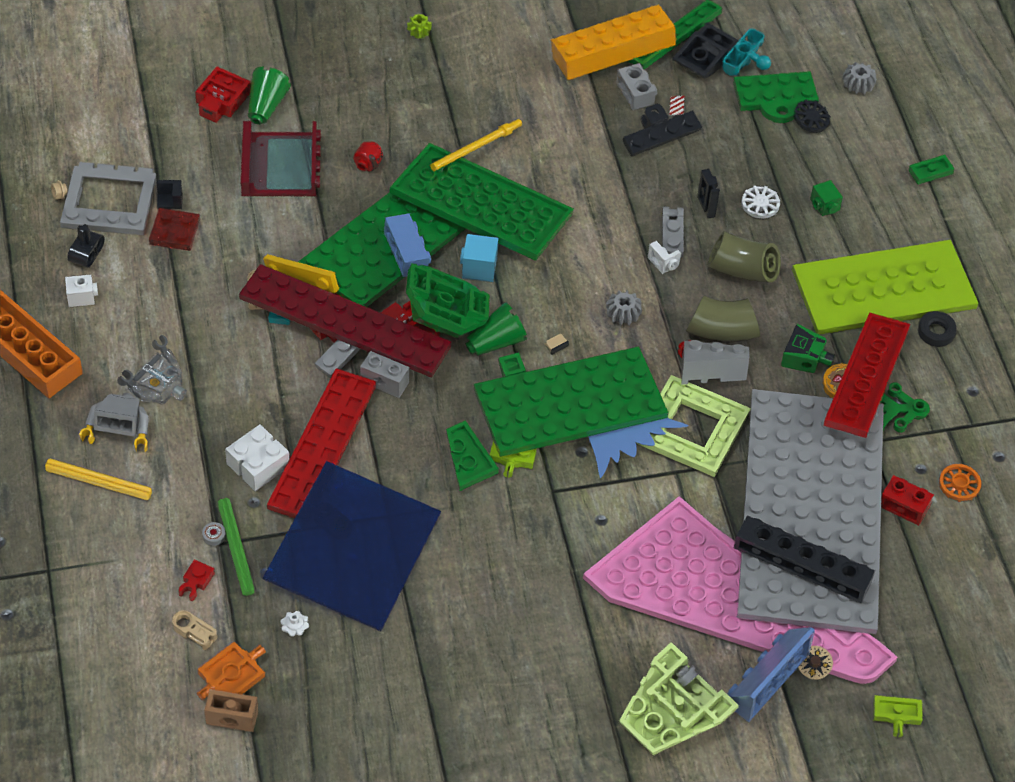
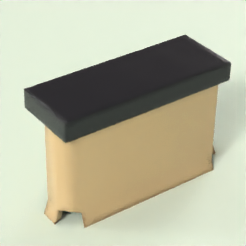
(557, 343)

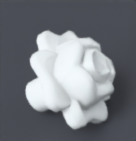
(294, 623)

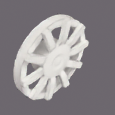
(760, 202)

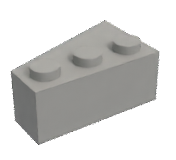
(713, 361)

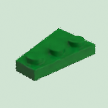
(469, 456)

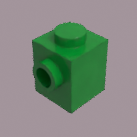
(826, 198)

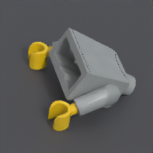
(118, 415)

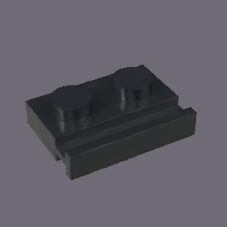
(707, 193)

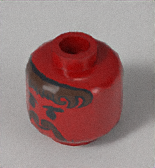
(368, 155)

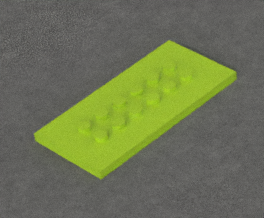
(888, 283)

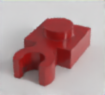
(196, 577)

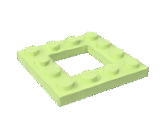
(728, 412)

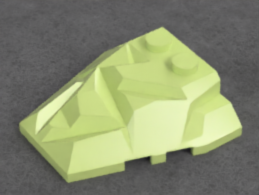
(668, 712)

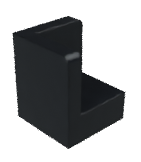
(169, 194)

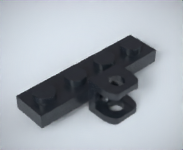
(660, 130)

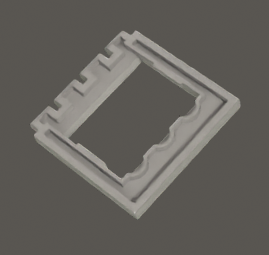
(103, 219)

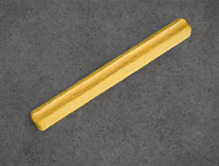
(98, 479)

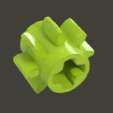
(419, 26)

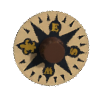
(817, 664)

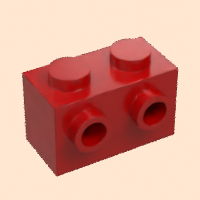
(906, 500)

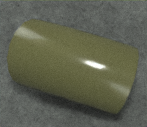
(745, 258)
(724, 320)

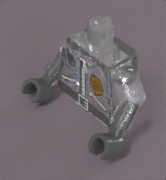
(157, 378)

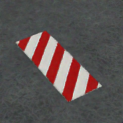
(677, 105)

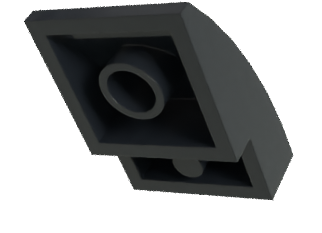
(705, 50)

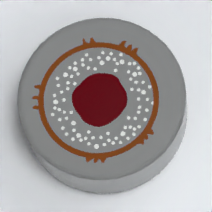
(214, 534)

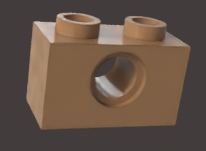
(231, 710)

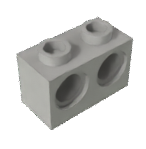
(636, 86)

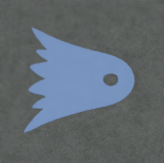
(609, 443)

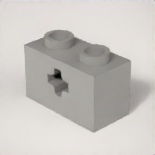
(389, 375)

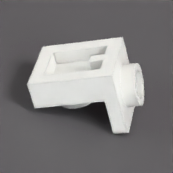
(661, 259)

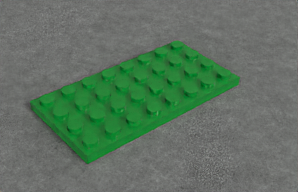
(482, 202)
(363, 255)
(570, 401)

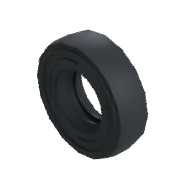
(942, 319)

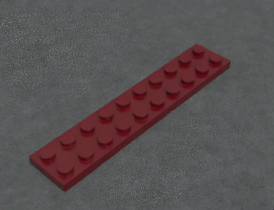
(345, 320)

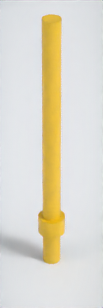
(503, 131)

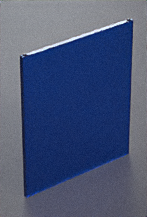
(352, 545)

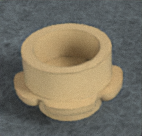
(59, 190)

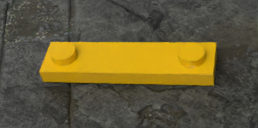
(312, 275)

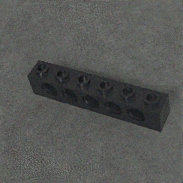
(808, 568)

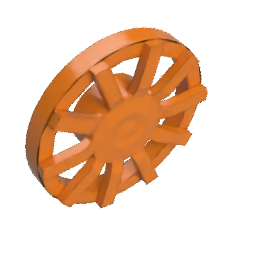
(960, 482)

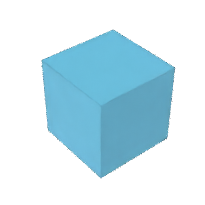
(479, 258)

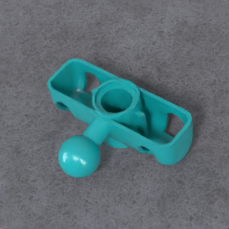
(745, 51)

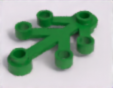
(910, 406)

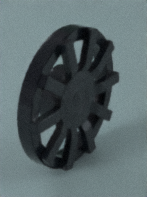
(811, 116)

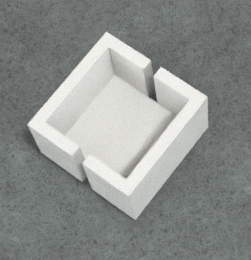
(260, 456)

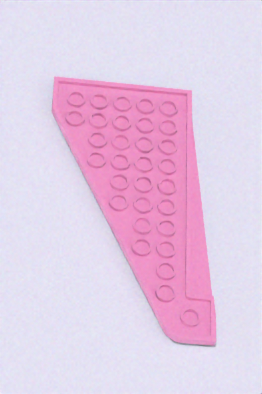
(691, 575)

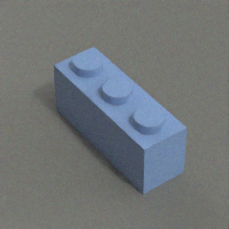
(405, 242)

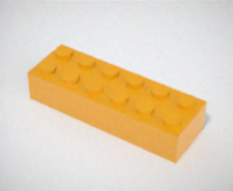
(613, 42)

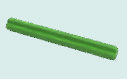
(236, 547)

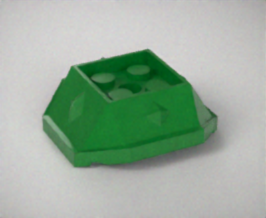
(445, 301)

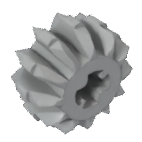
(859, 78)
(624, 307)

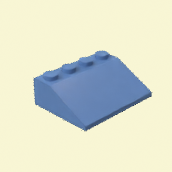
(771, 671)

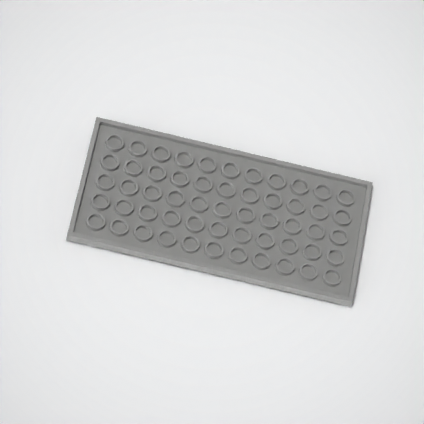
(816, 488)

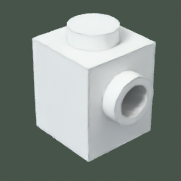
(80, 290)

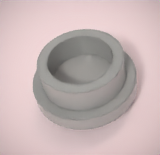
(686, 675)

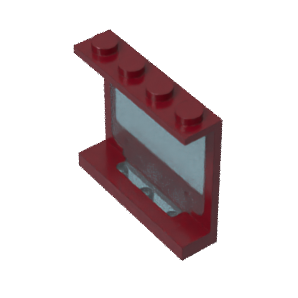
(280, 162)

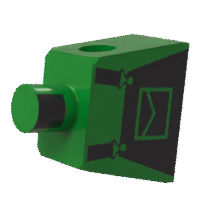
(806, 351)

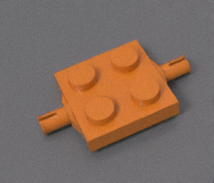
(231, 670)

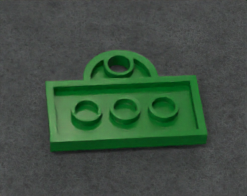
(775, 93)

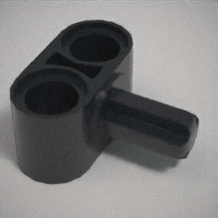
(85, 247)

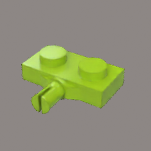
(521, 459)
(897, 711)

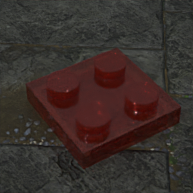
(174, 229)

